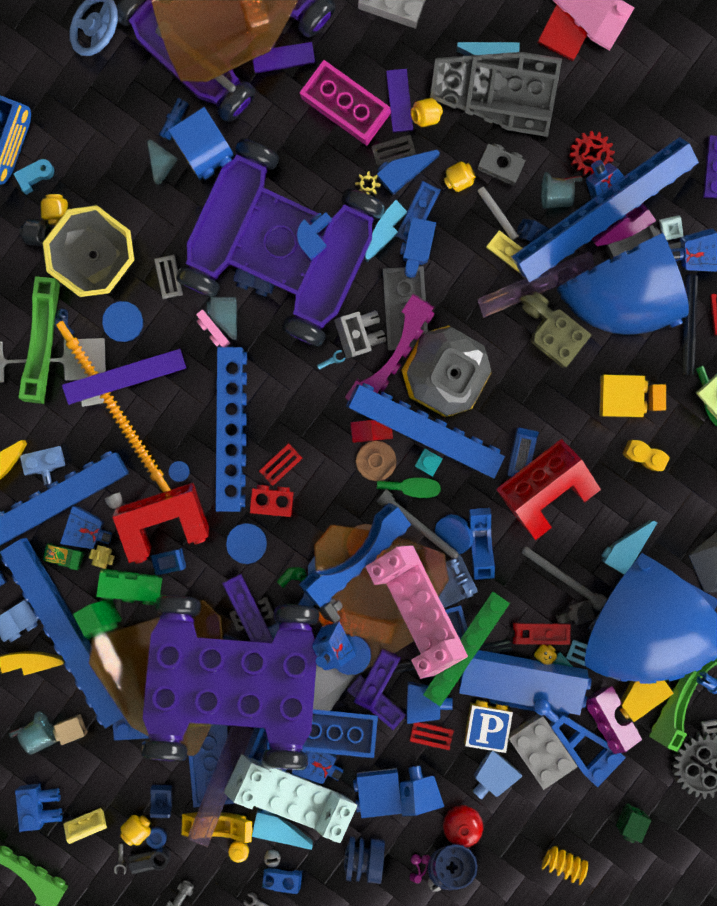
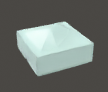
(671, 227)

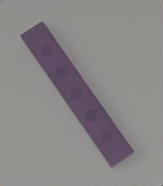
(549, 279)
(215, 797)

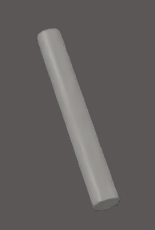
(498, 213)

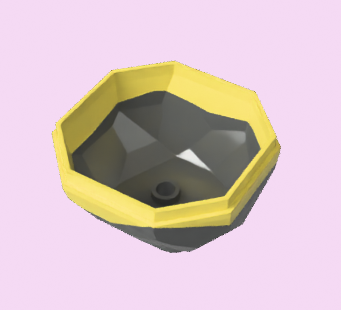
(75, 238)

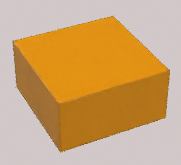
(657, 397)

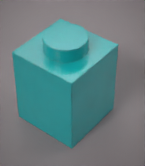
(428, 462)

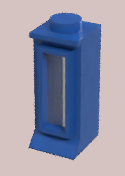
(522, 450)

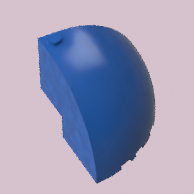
(631, 291)
(652, 627)

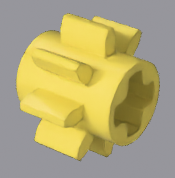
(368, 178)
(101, 557)

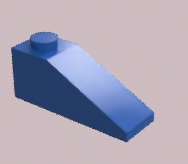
(402, 170)

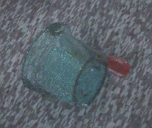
(558, 191)
(36, 734)

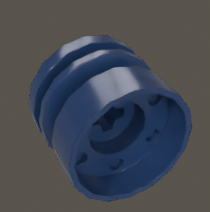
(365, 860)
(463, 865)

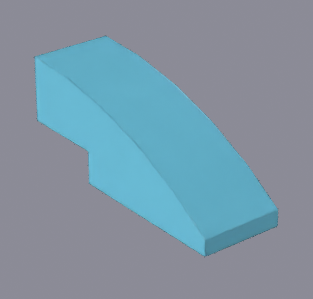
(385, 229)

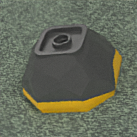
(429, 370)

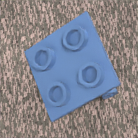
(459, 584)

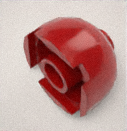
(463, 826)

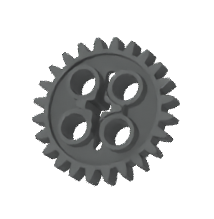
(694, 780)

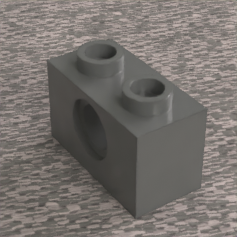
(489, 164)

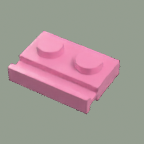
(206, 323)

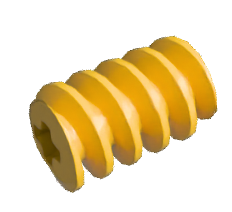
(565, 863)

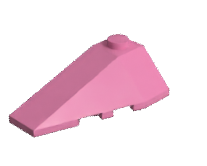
(599, 18)

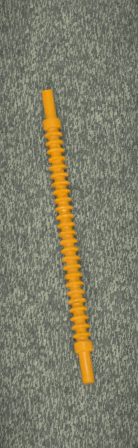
(156, 475)

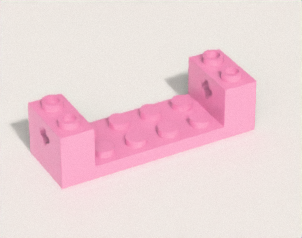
(420, 609)

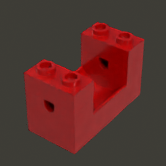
(545, 481)
(136, 516)

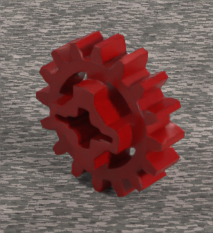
(589, 146)

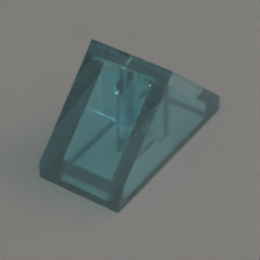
(161, 161)

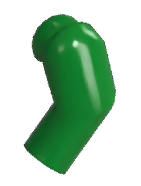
(292, 573)

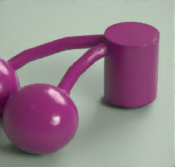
(416, 859)

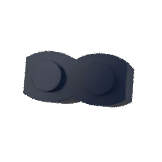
(247, 280)

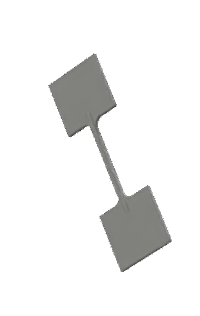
(93, 349)

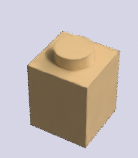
(70, 729)

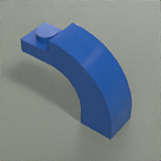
(481, 548)

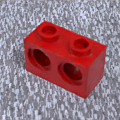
(271, 506)

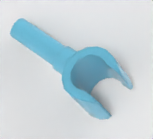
(333, 359)

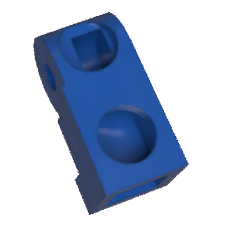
(282, 880)

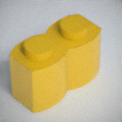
(650, 458)

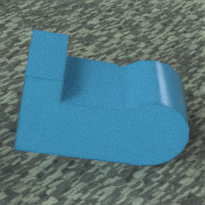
(34, 173)

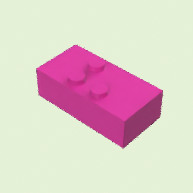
(345, 102)

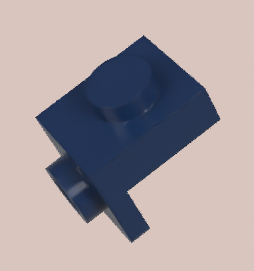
(530, 230)
(161, 801)

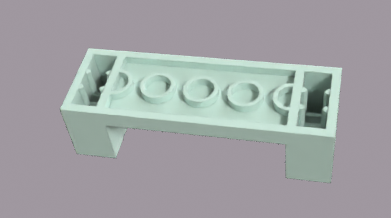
(290, 798)

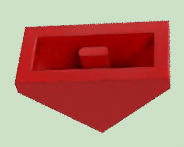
(370, 431)

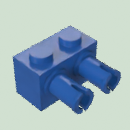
(30, 807)

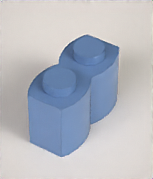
(16, 620)

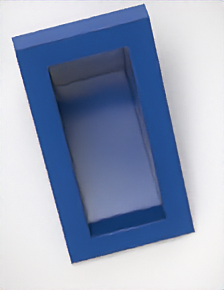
(168, 561)

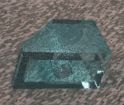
(224, 313)

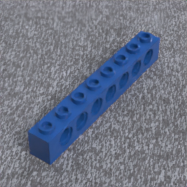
(225, 356)

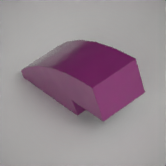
(632, 223)

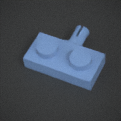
(43, 462)

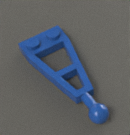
(601, 765)

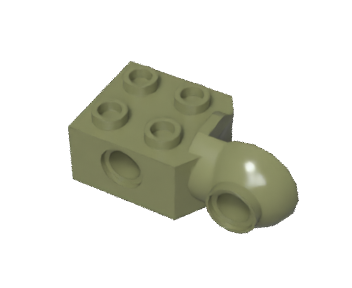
(557, 333)

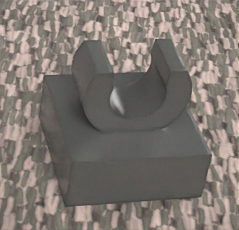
(330, 610)

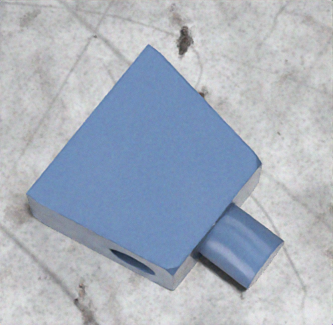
(495, 775)

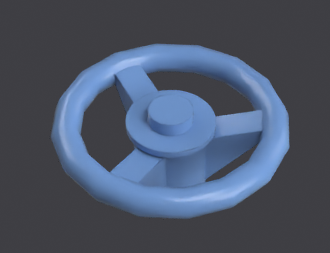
(97, 25)

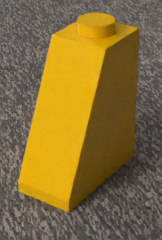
(642, 698)

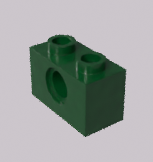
(633, 823)

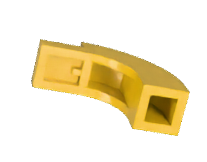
(228, 825)

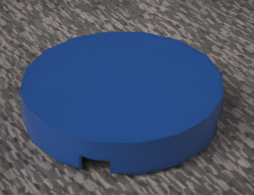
(122, 321)
(455, 533)
(246, 543)
(362, 657)

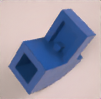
(308, 238)

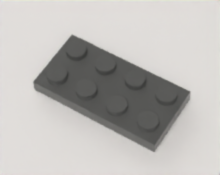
(397, 293)

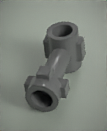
(185, 889)

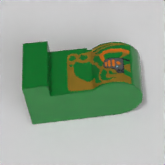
(63, 556)

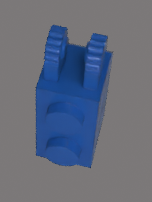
(418, 244)

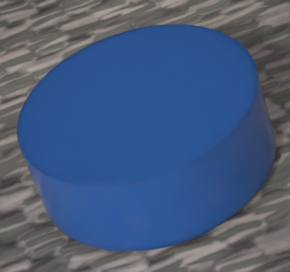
(179, 471)
(156, 838)

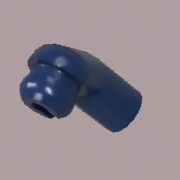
(62, 315)

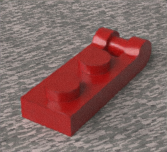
(542, 633)

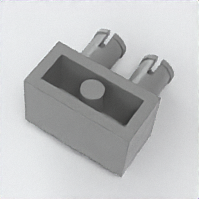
(353, 333)

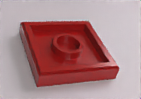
(563, 34)

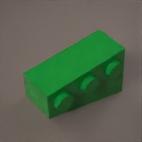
(129, 586)
(97, 618)

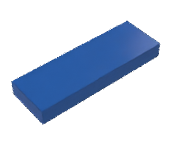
(419, 207)

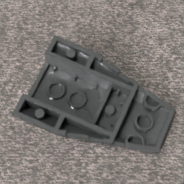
(501, 88)

